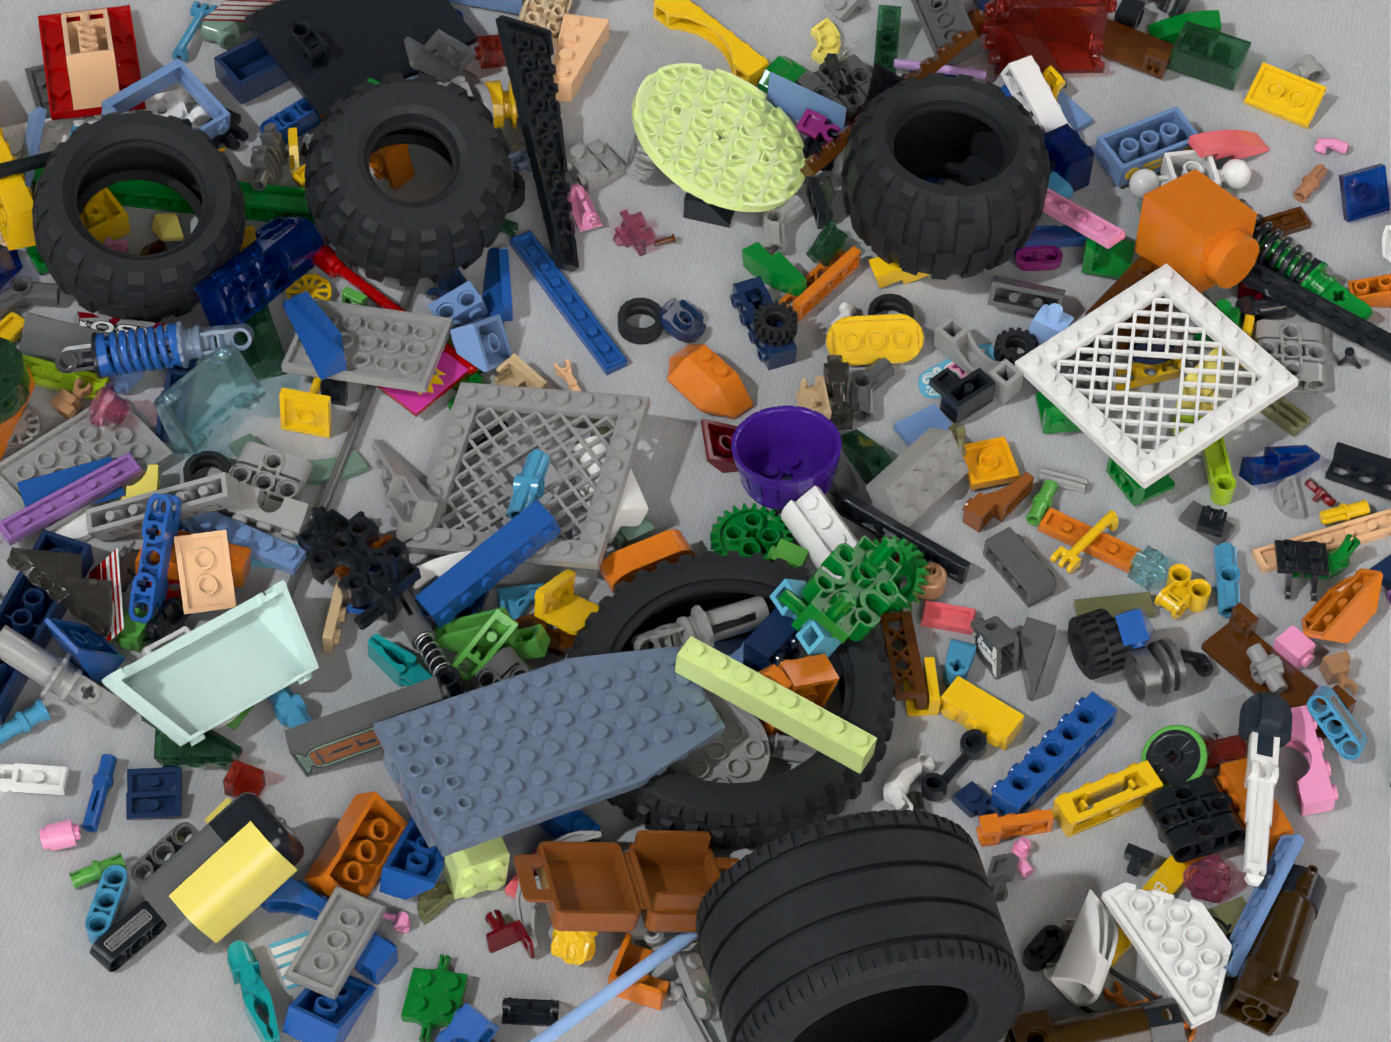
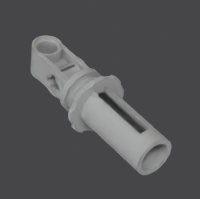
(700, 623)
(59, 677)

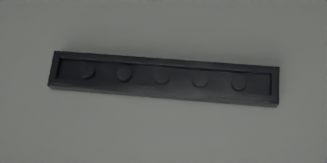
(884, 525)

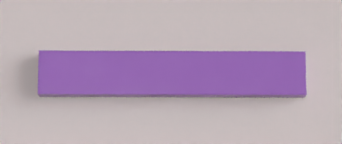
(69, 498)

